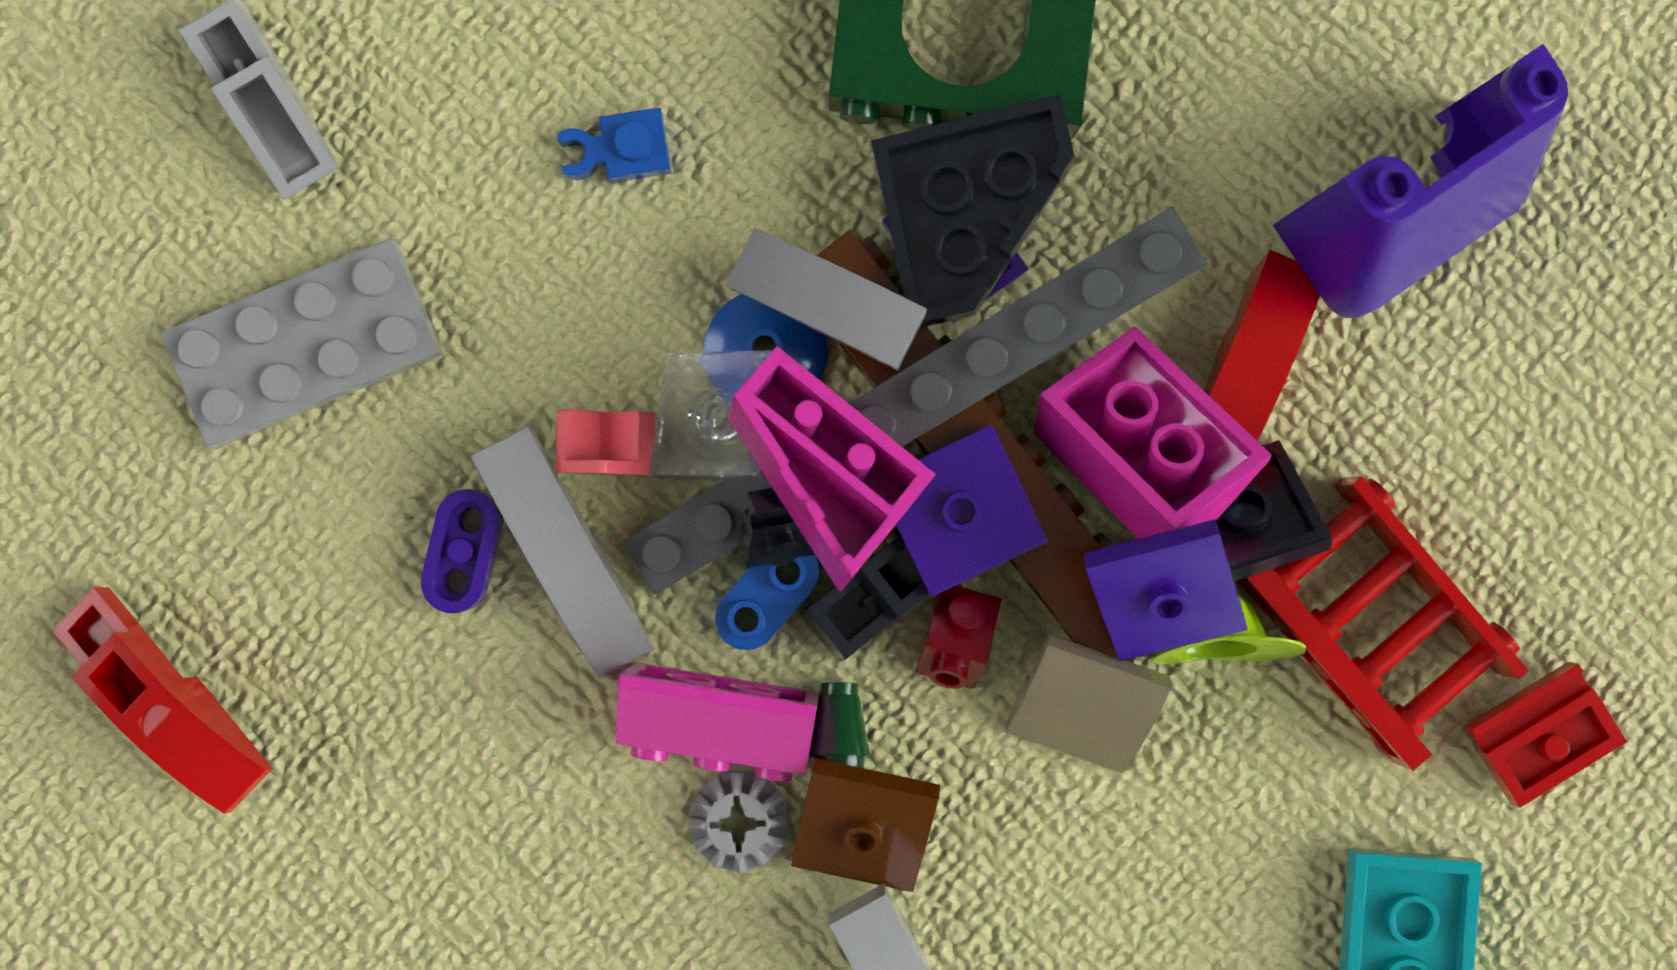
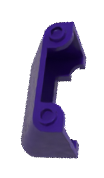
(1387, 230)

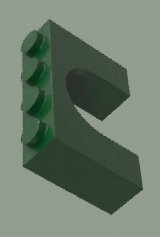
(880, 78)

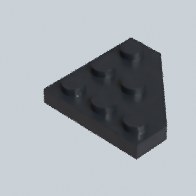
(968, 198)

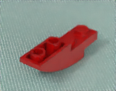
(156, 707)

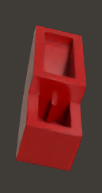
(1262, 341)

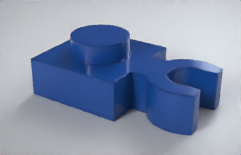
(629, 146)

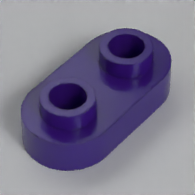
(457, 548)

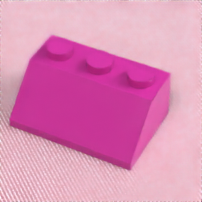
(1147, 438)
(715, 720)

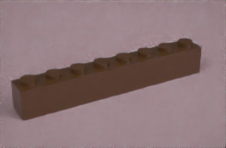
(1052, 569)

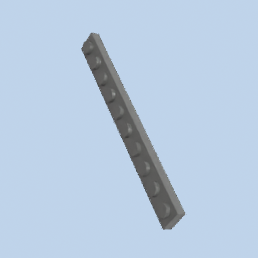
(949, 379)

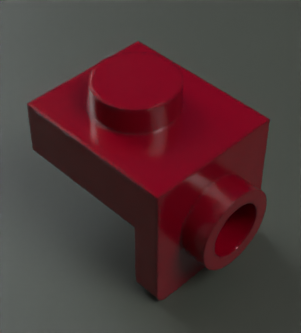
(959, 638)

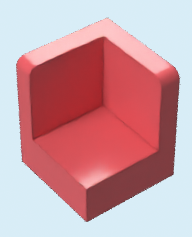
(604, 442)

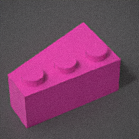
(825, 463)

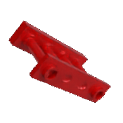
(1357, 680)

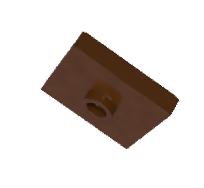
(865, 824)

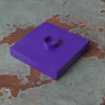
(969, 513)
(1166, 590)

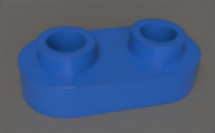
(769, 598)

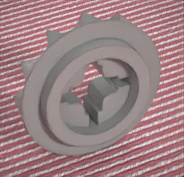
(759, 800)

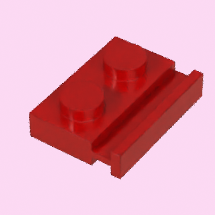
(1544, 734)

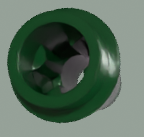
(839, 725)

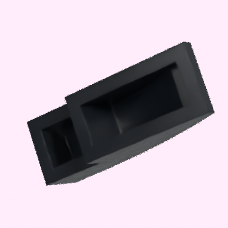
(872, 600)

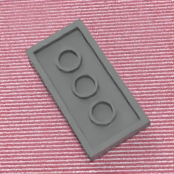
(302, 343)

